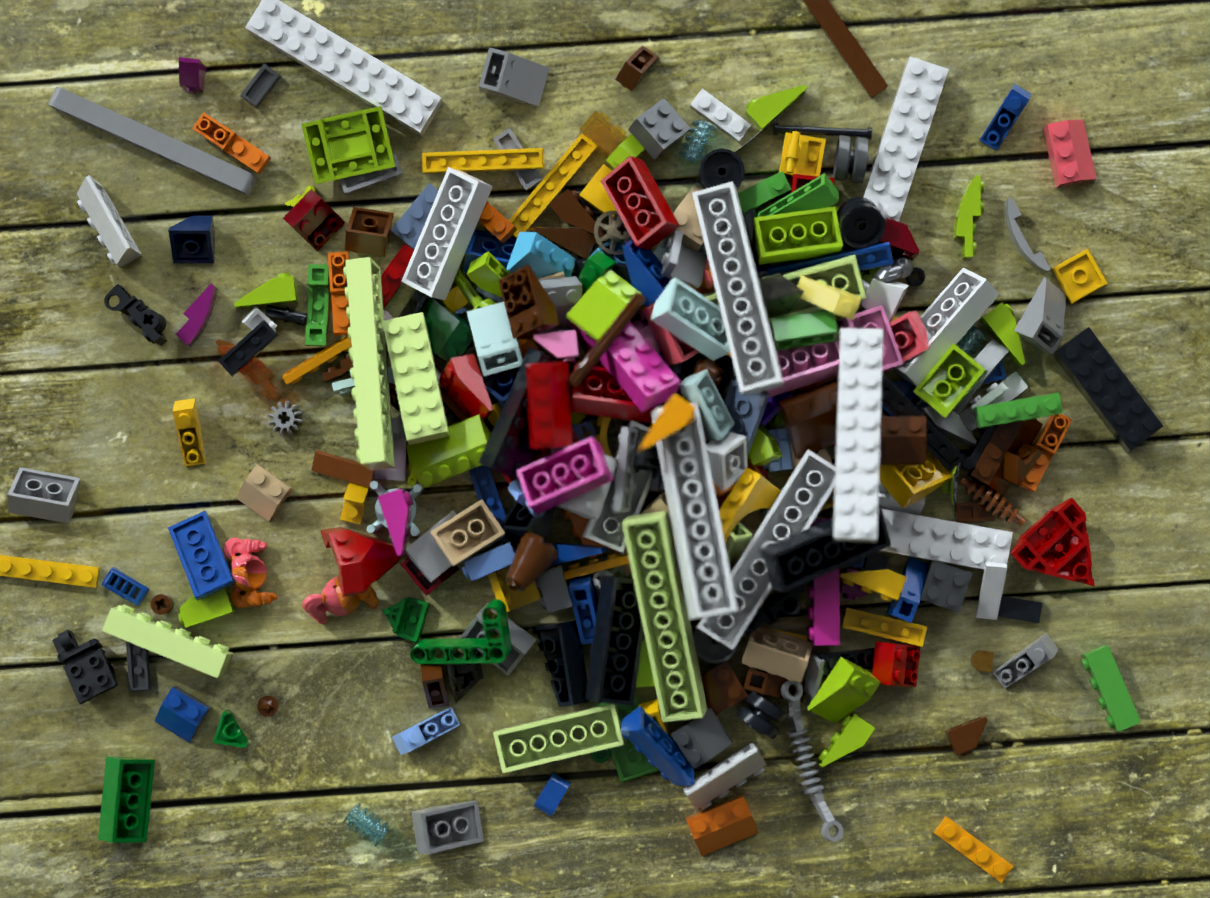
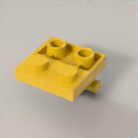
(801, 154)

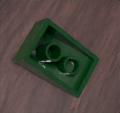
(447, 331)

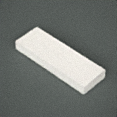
(991, 590)

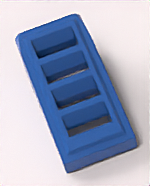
(114, 588)

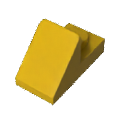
(354, 503)

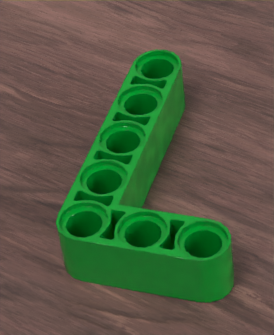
(469, 645)

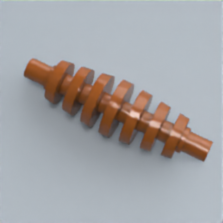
(985, 496)

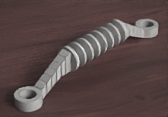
(814, 790)

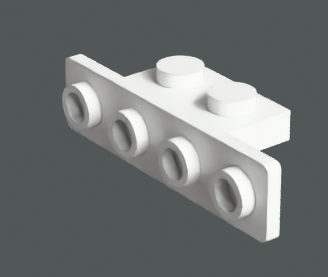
(997, 393)

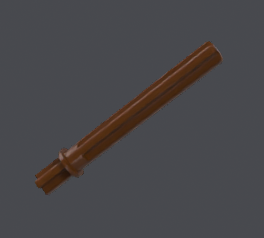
(606, 340)

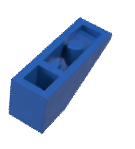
(584, 606)

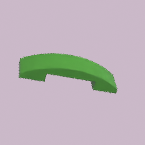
(317, 305)

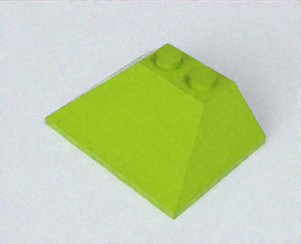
(348, 145)

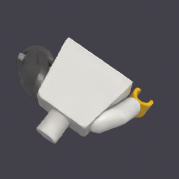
(885, 290)

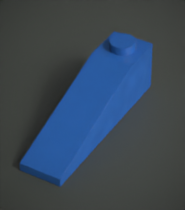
(570, 552)

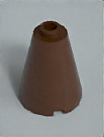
(529, 562)

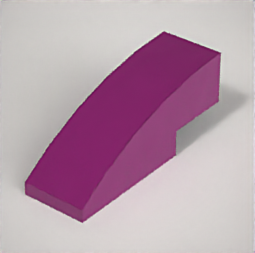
(198, 316)

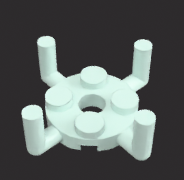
(381, 520)

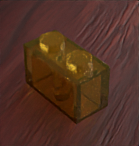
(603, 133)

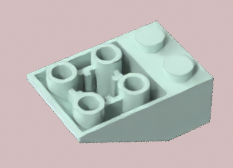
(494, 339)

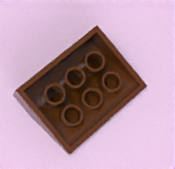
(812, 417)

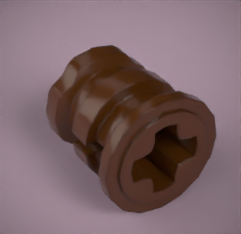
(155, 606)

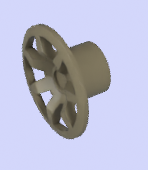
(615, 232)

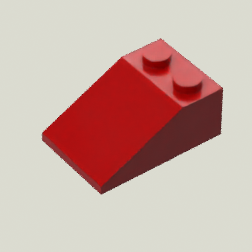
(466, 387)

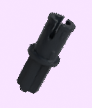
(286, 314)

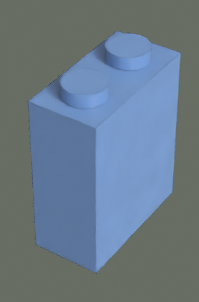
(489, 562)

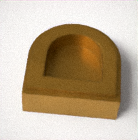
(982, 660)

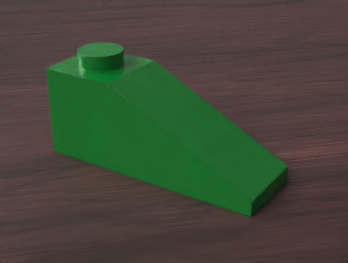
(594, 268)

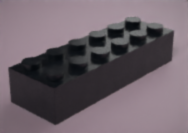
(1107, 389)
(510, 439)
(816, 554)
(615, 643)

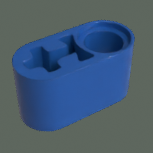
(552, 794)

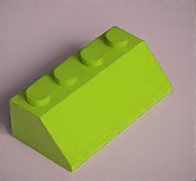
(797, 235)
(450, 455)

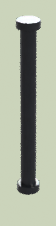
(827, 131)

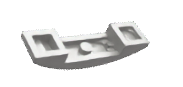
(1037, 260)
(988, 358)

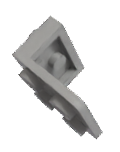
(682, 262)

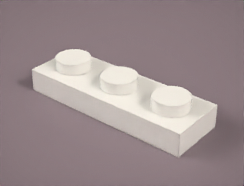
(720, 115)

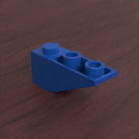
(1005, 117)
(909, 599)

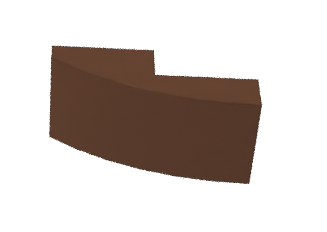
(334, 373)

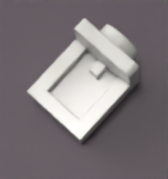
(256, 317)

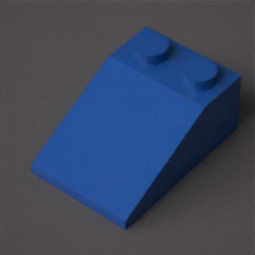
(645, 272)

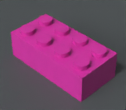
(564, 475)
(824, 610)

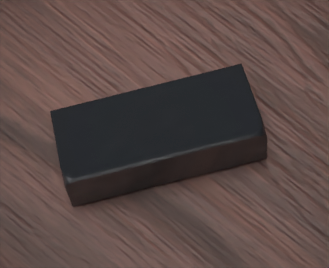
(415, 303)

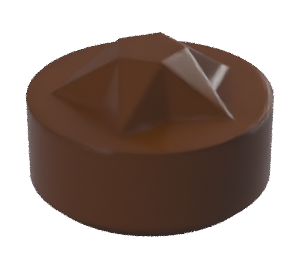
(268, 705)

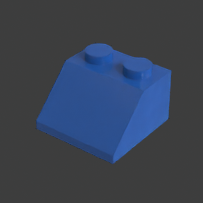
(182, 713)

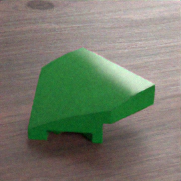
(408, 618)

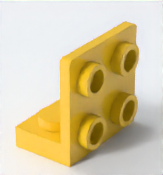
(510, 598)

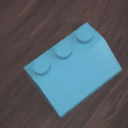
(540, 255)

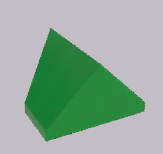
(229, 732)

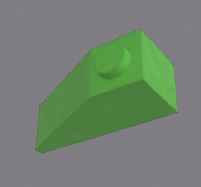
(764, 192)

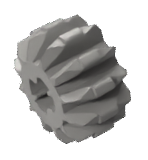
(280, 423)

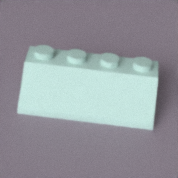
(692, 319)

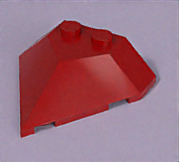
(1058, 544)
(359, 558)

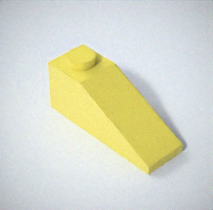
(829, 297)

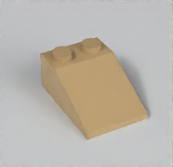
(689, 222)
(468, 533)

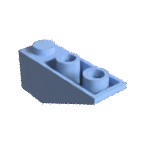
(425, 731)

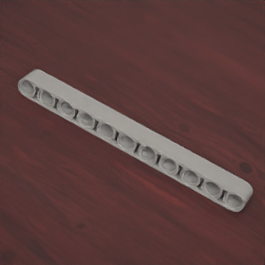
(153, 141)

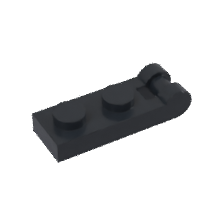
(977, 448)

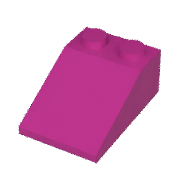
(397, 514)

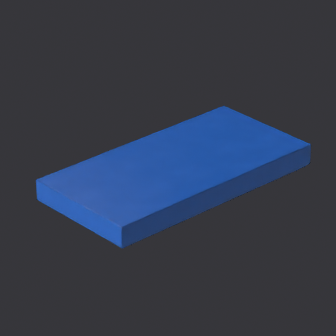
(201, 555)

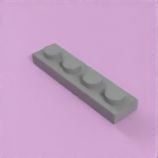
(625, 469)

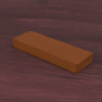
(342, 468)

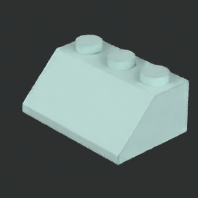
(713, 412)

